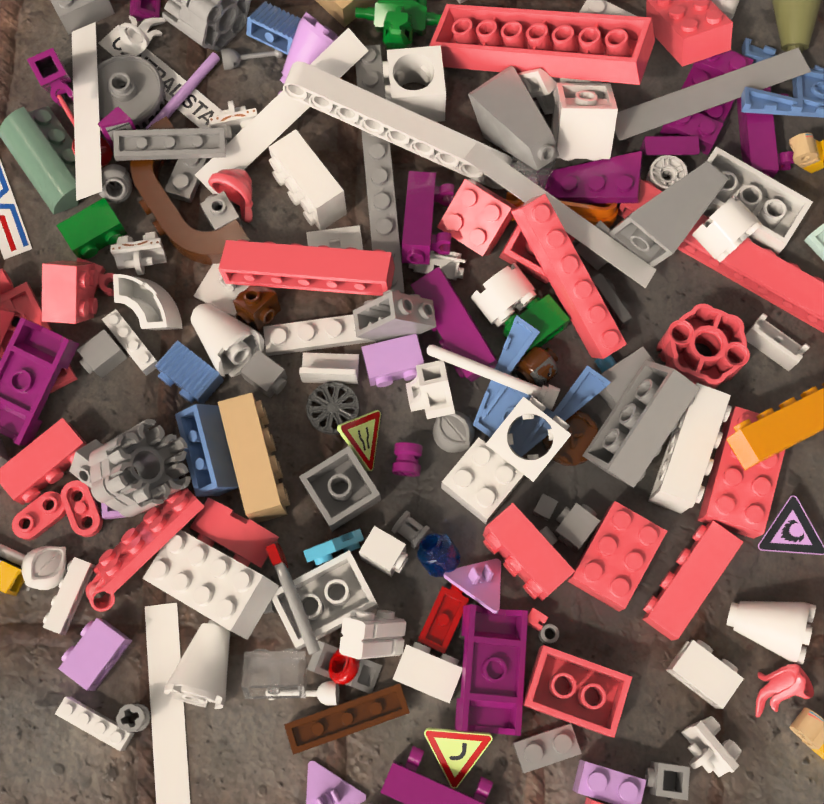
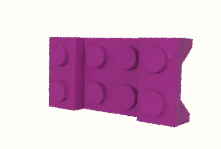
(710, 121)
(28, 376)
(492, 671)

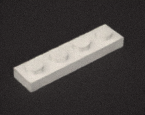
(311, 335)

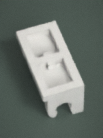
(775, 343)

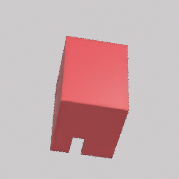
(536, 617)

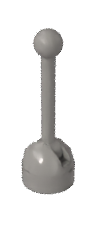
(232, 58)

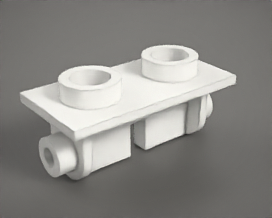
(448, 264)

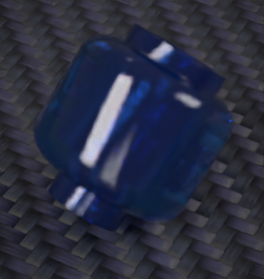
(438, 554)

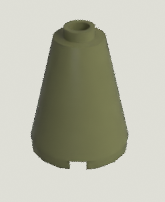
(795, 22)

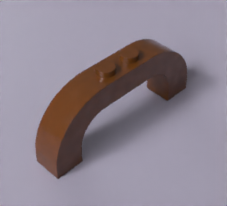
(193, 244)

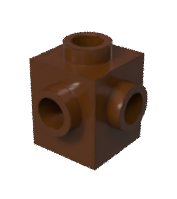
(256, 306)

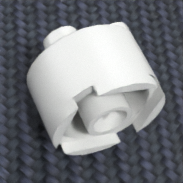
(727, 228)
(503, 294)

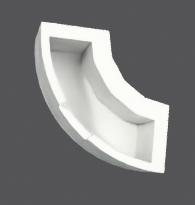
(149, 302)

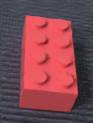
(736, 496)

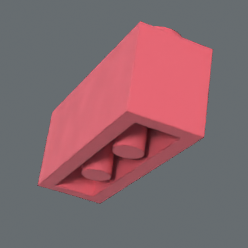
(41, 462)

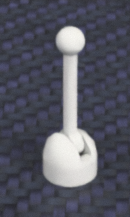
(327, 693)

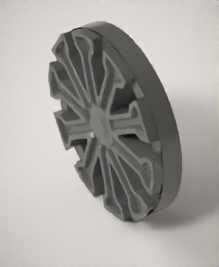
(332, 407)

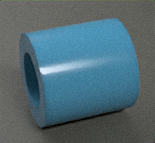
(606, 363)

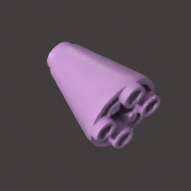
(308, 43)

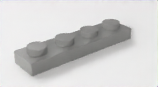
(169, 144)

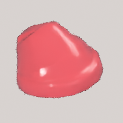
(238, 188)

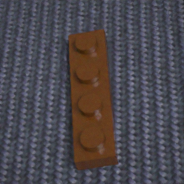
(346, 718)

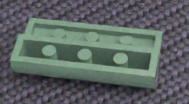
(43, 154)

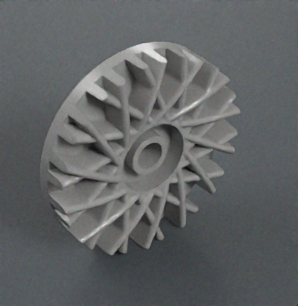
(130, 85)

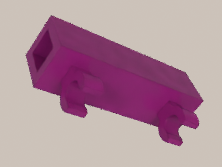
(51, 74)
(759, 142)
(418, 218)
(412, 787)

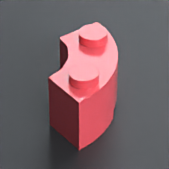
(233, 532)

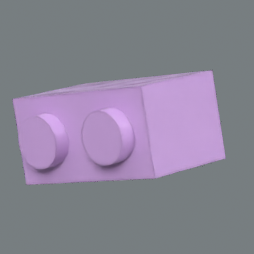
(392, 360)
(94, 654)
(608, 784)

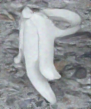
(136, 39)

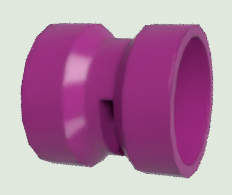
(407, 459)

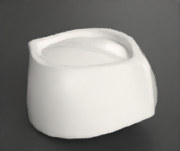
(44, 567)

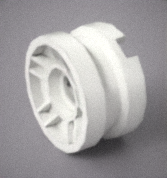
(663, 167)

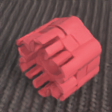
(716, 330)

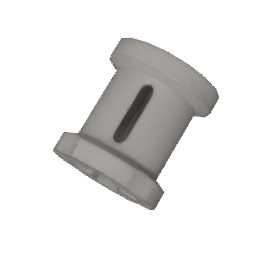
(410, 529)
(126, 712)

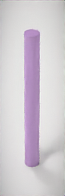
(187, 88)

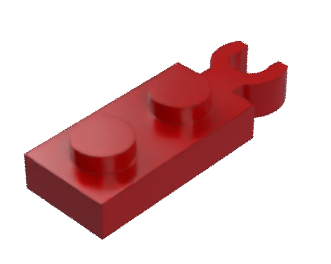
(443, 619)

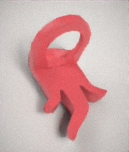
(783, 683)

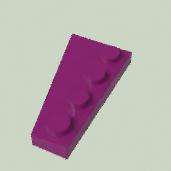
(599, 181)

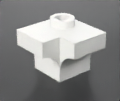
(431, 390)

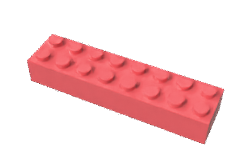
(556, 41)

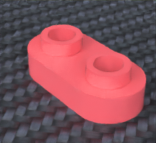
(81, 510)
(39, 516)

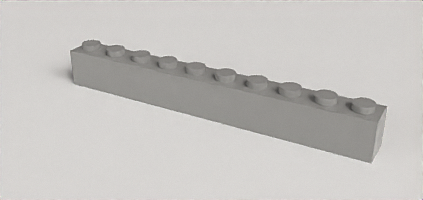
(379, 171)

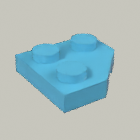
(323, 552)

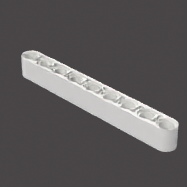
(385, 120)

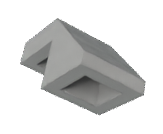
(365, 678)

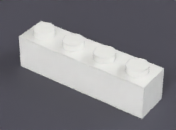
(130, 342)
(69, 596)
(94, 723)

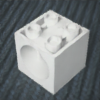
(420, 66)
(584, 120)
(502, 440)

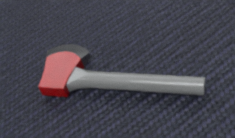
(281, 566)

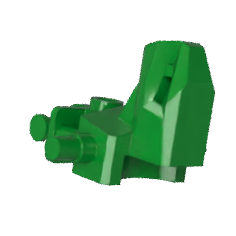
(399, 20)

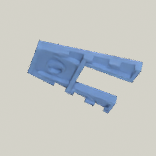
(807, 90)
(501, 399)

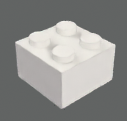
(481, 480)

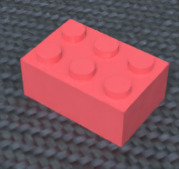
(690, 28)
(526, 553)
(617, 556)
(577, 691)

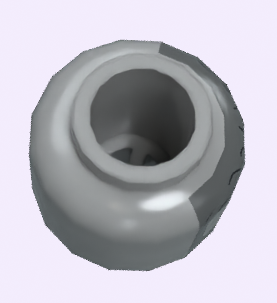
(115, 191)

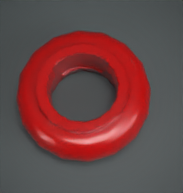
(338, 673)

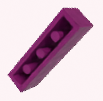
(454, 322)

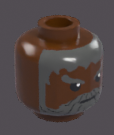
(538, 366)

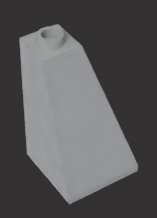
(513, 120)
(665, 221)

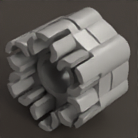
(208, 21)
(156, 462)

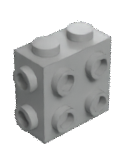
(394, 316)

